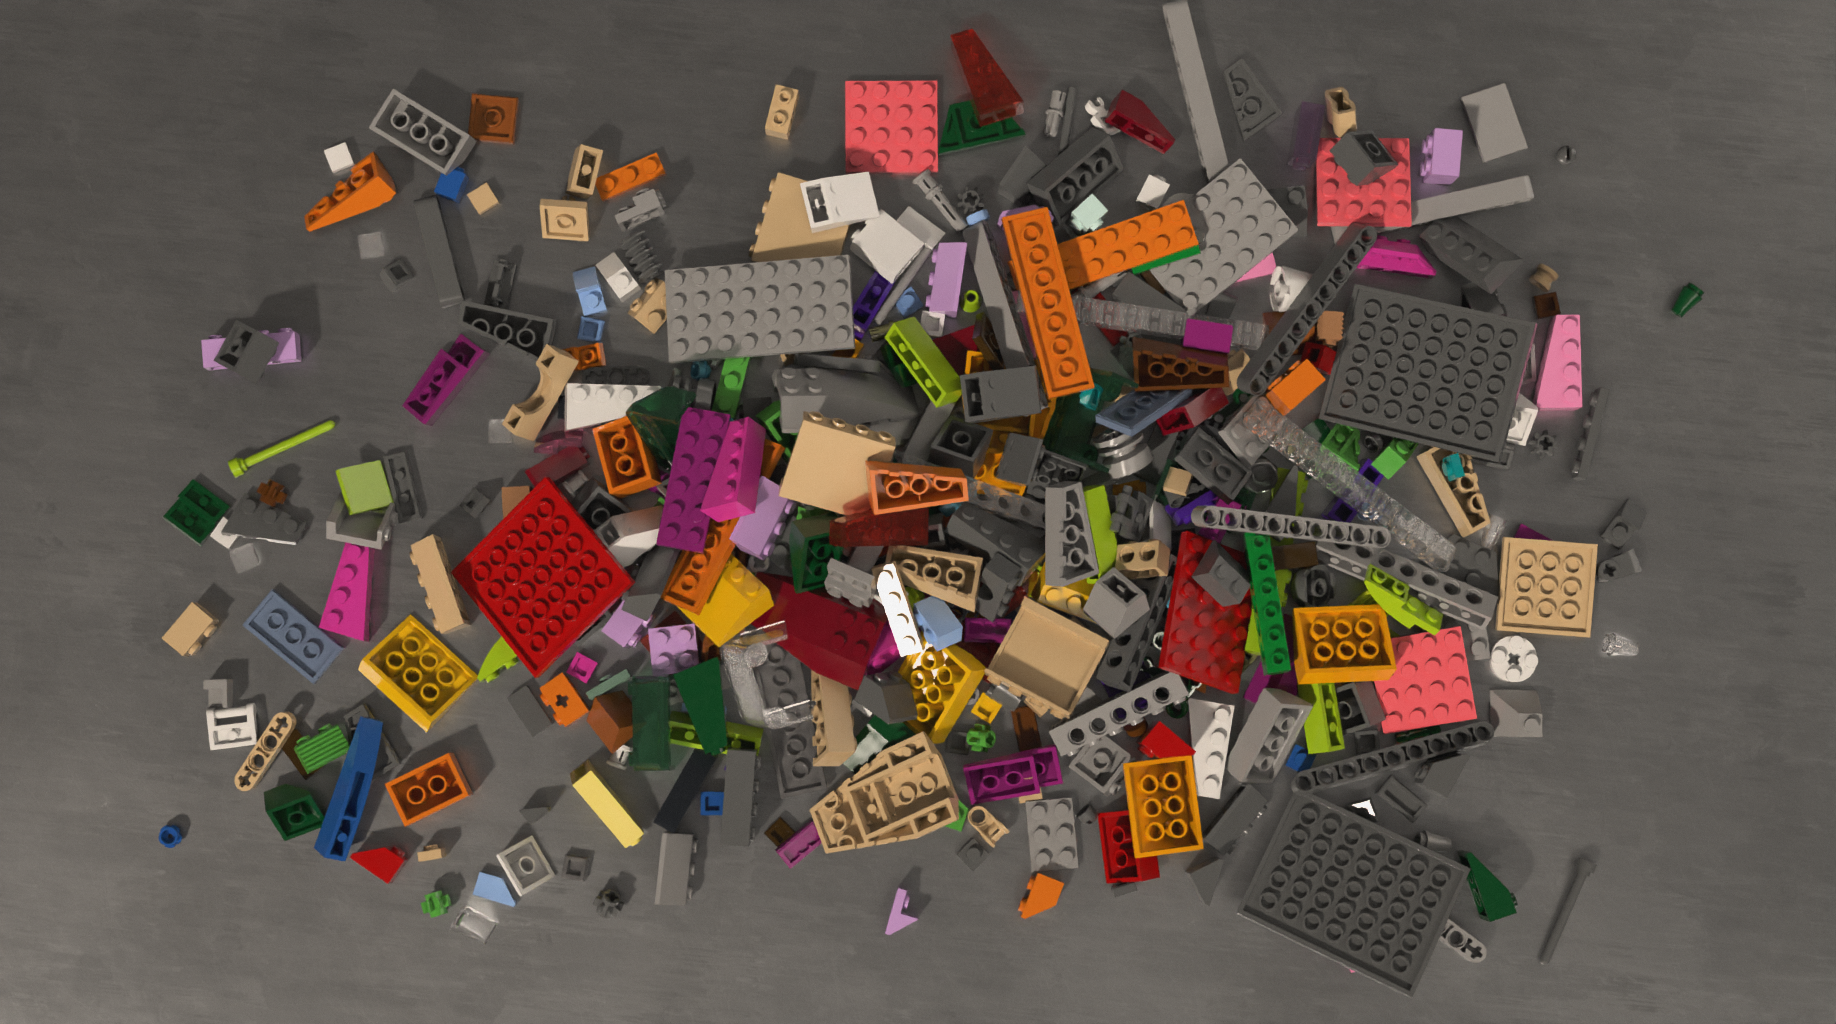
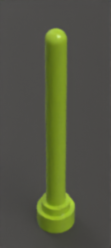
(240, 465)

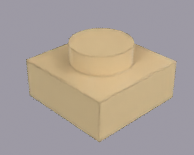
(431, 852)

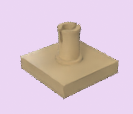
(564, 219)

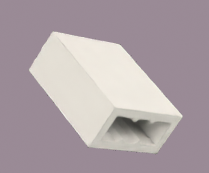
(886, 246)

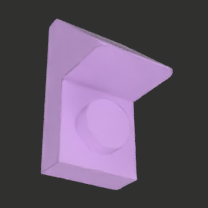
(897, 918)

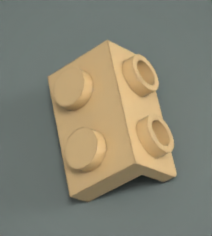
(651, 306)

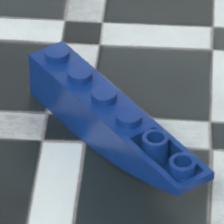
(350, 792)

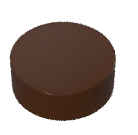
(1136, 730)

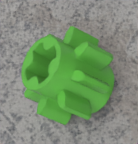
(981, 737)
(436, 903)

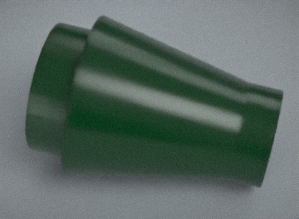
(1687, 299)

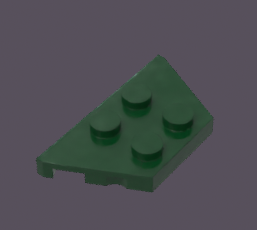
(964, 132)

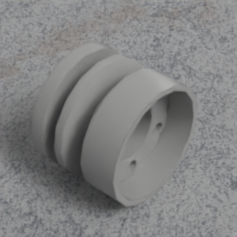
(1123, 452)

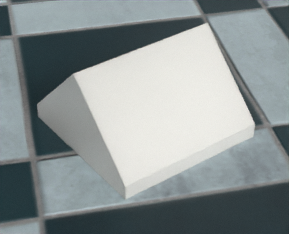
(525, 865)

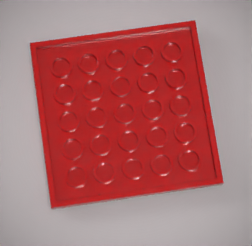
(542, 577)

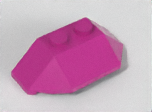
(1397, 258)

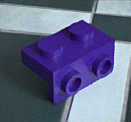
(1183, 514)

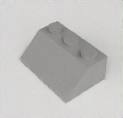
(675, 868)

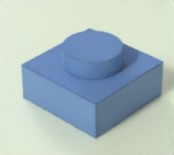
(908, 303)

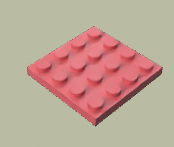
(891, 127)
(1378, 204)
(1429, 682)

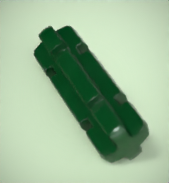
(1416, 734)

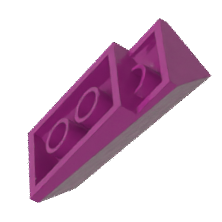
(445, 379)
(1283, 681)
(1005, 775)

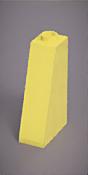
(606, 804)

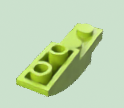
(1395, 600)
(499, 657)

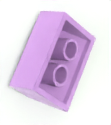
(946, 278)
(758, 531)

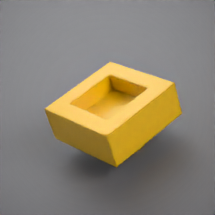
(986, 708)

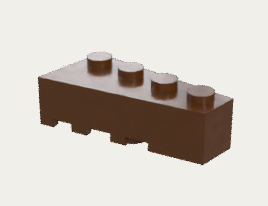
(1177, 367)

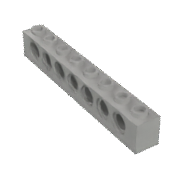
(1427, 585)

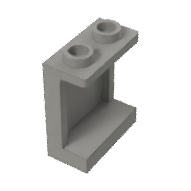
(363, 529)

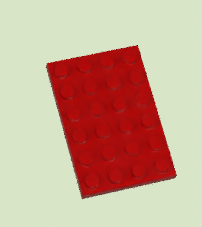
(1200, 634)

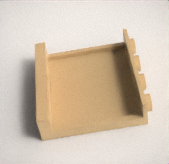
(787, 230)
(830, 463)
(1047, 659)

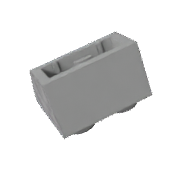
(1115, 603)

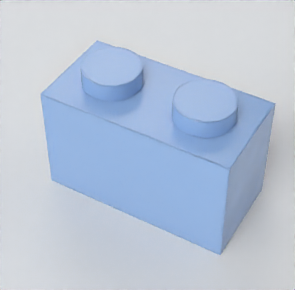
(937, 622)

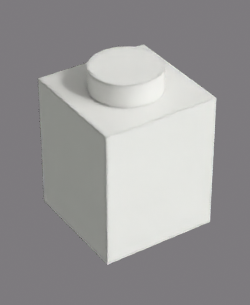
(1152, 192)

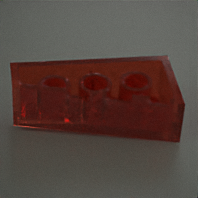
(986, 84)
(885, 529)

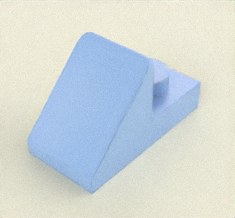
(589, 291)

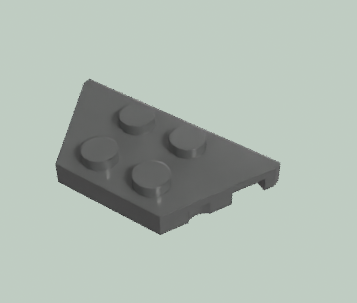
(1473, 565)

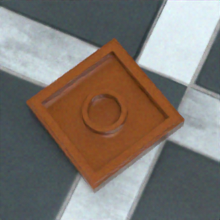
(493, 118)

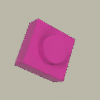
(582, 667)

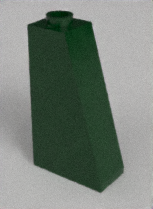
(704, 699)

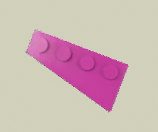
(736, 472)

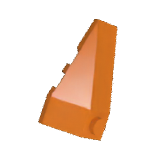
(364, 190)

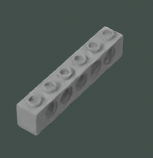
(1083, 720)

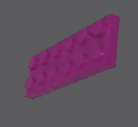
(692, 467)

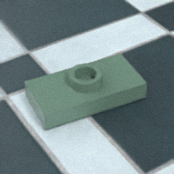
(608, 683)

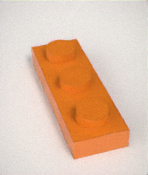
(629, 177)

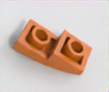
(588, 356)

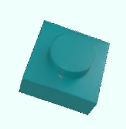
(1091, 397)
(1452, 467)

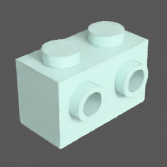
(1088, 216)

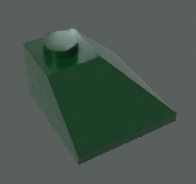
(292, 811)

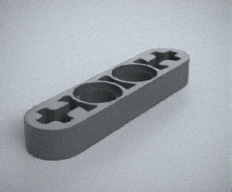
(836, 363)

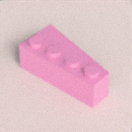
(1560, 368)

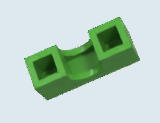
(731, 385)

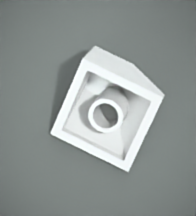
(1522, 421)

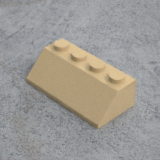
(440, 584)

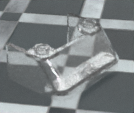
(739, 657)

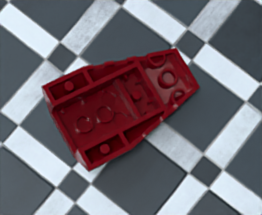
(824, 630)

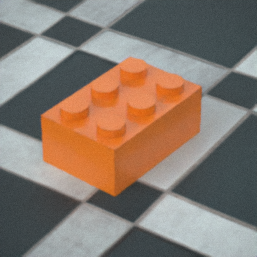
(1295, 386)
(625, 458)
(428, 789)

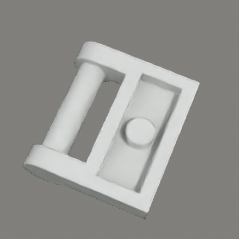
(232, 734)

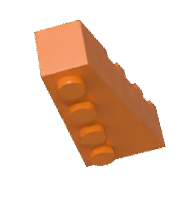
(909, 486)

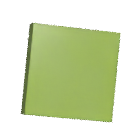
(364, 487)

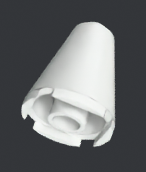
(1287, 286)

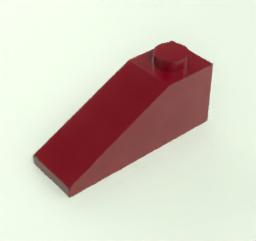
(1138, 121)

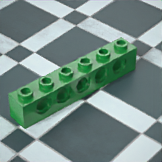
(1266, 604)

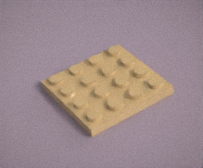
(1546, 587)

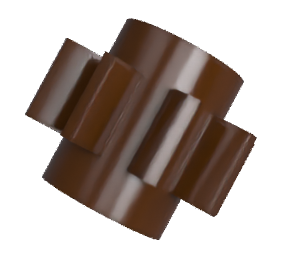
(272, 493)

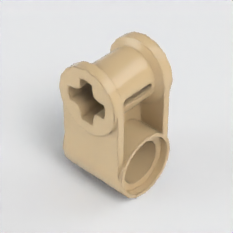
(987, 825)

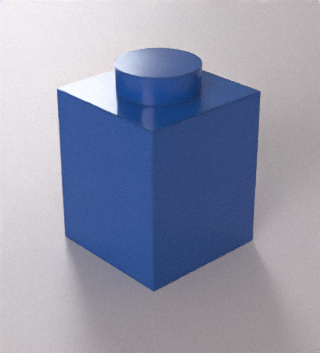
(452, 185)

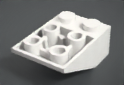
(839, 201)
(631, 533)

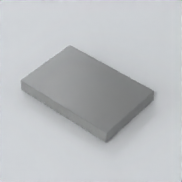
(1494, 123)

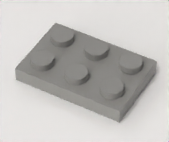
(1239, 438)
(1474, 639)
(1051, 834)

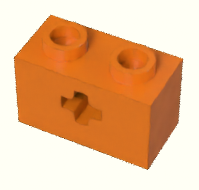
(562, 686)

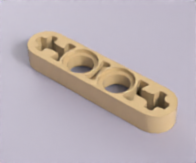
(263, 749)

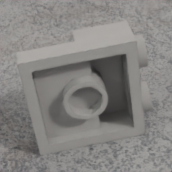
(648, 206)
(850, 583)
(1102, 765)

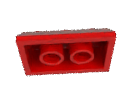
(1162, 743)
(1119, 853)

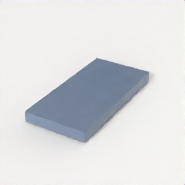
(1140, 409)
(293, 636)

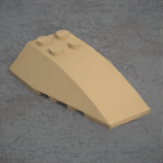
(889, 799)

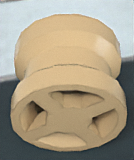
(1543, 277)

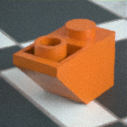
(1042, 895)

